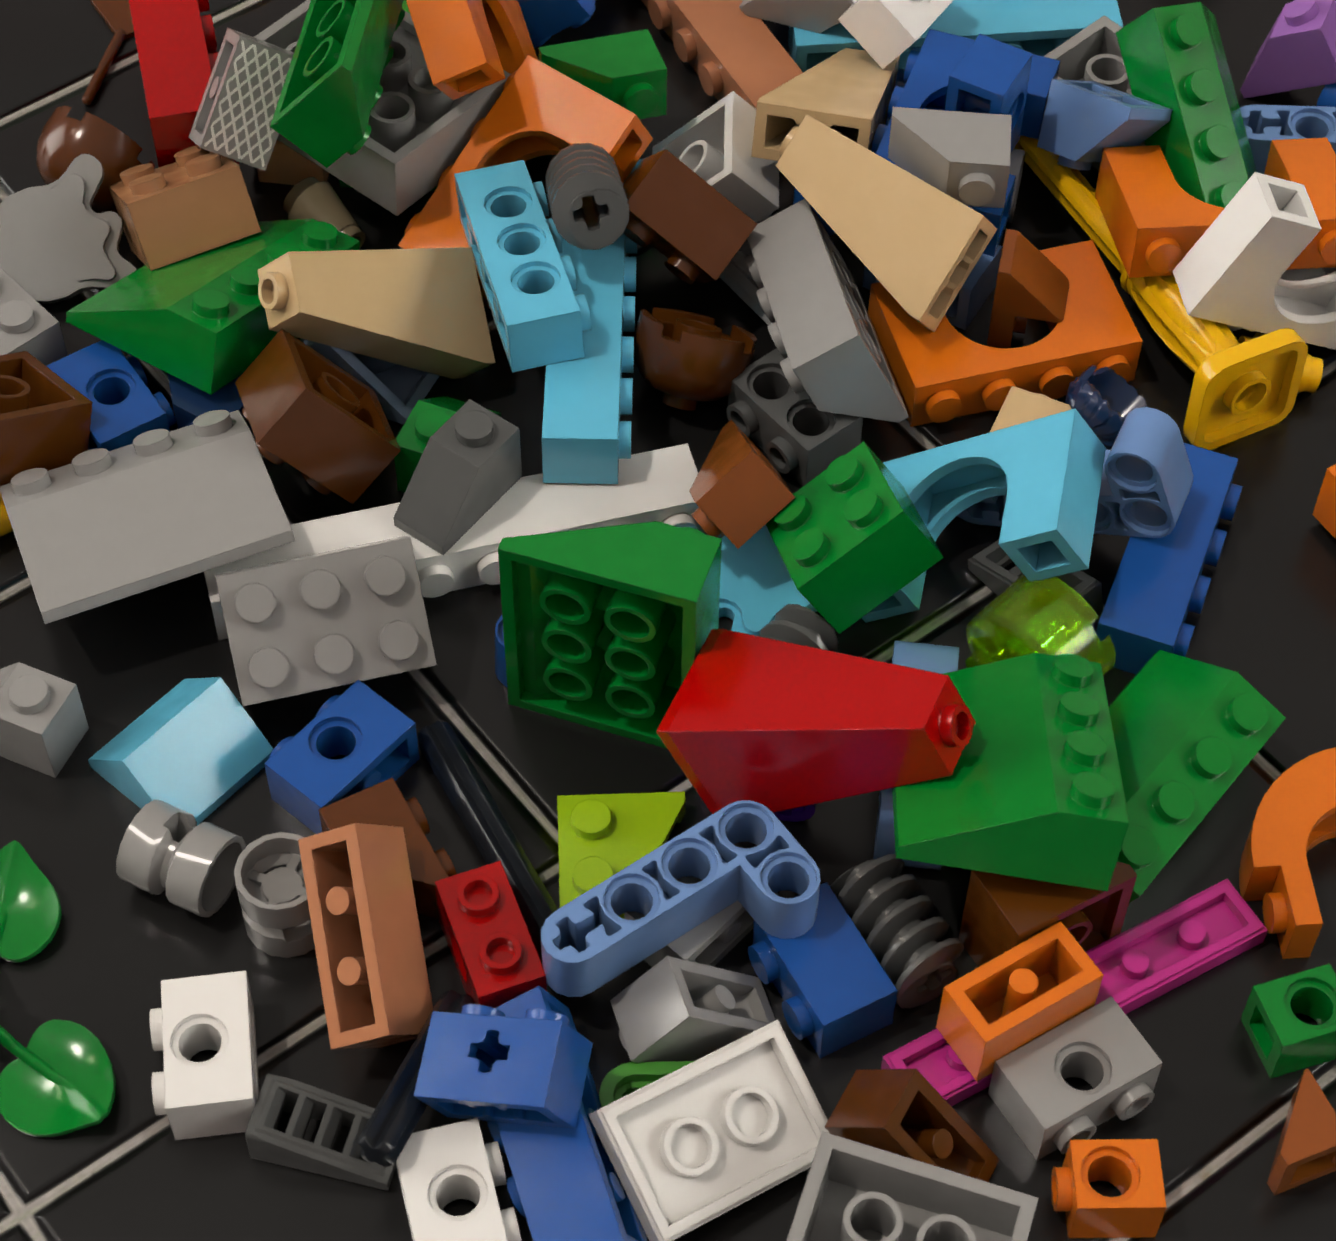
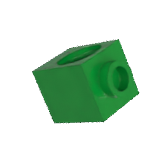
(1278, 1035)

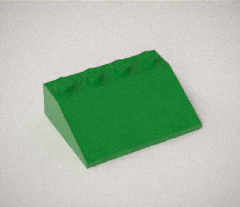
(204, 311)
(607, 621)
(1033, 784)

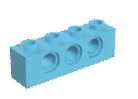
(521, 265)

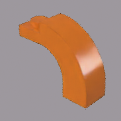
(1274, 863)

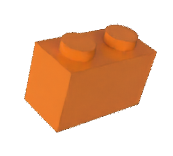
(1017, 998)

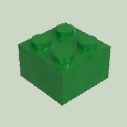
(852, 538)

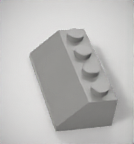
(820, 318)

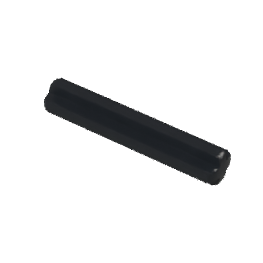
(398, 1108)

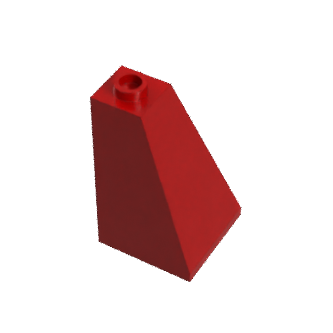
(808, 723)

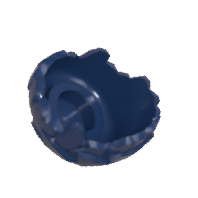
(1103, 401)

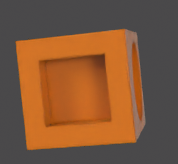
(1128, 1165)

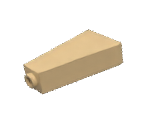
(841, 92)
(894, 222)
(384, 304)

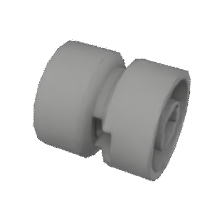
(174, 854)
(274, 895)

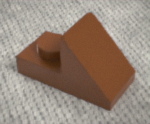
(1025, 288)
(1307, 1138)

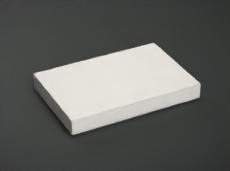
(713, 1133)

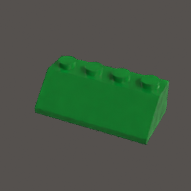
(1180, 63)
(336, 76)
(1179, 746)

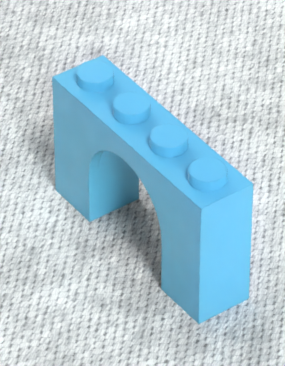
(1051, 486)

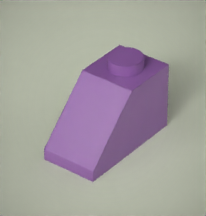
(1296, 51)

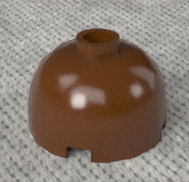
(67, 138)
(689, 356)

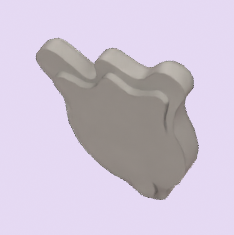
(57, 241)

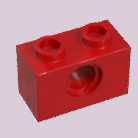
(488, 935)

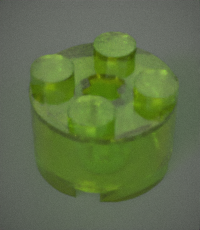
(1040, 619)

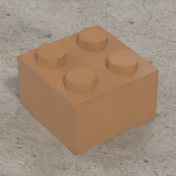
(183, 206)

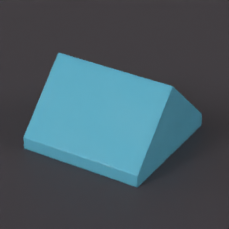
(186, 749)

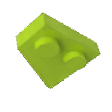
(609, 833)

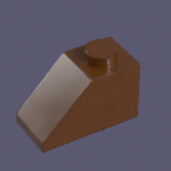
(909, 1118)

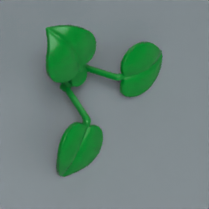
(65, 1071)

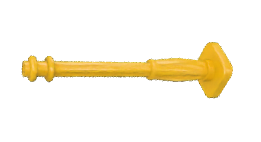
(1234, 384)

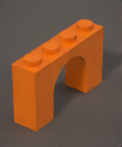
(470, 41)
(530, 119)
(1160, 222)
(952, 376)

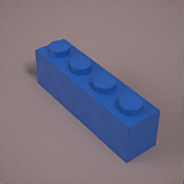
(1163, 575)
(561, 1173)

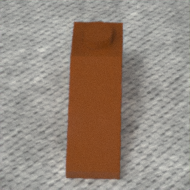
(737, 488)

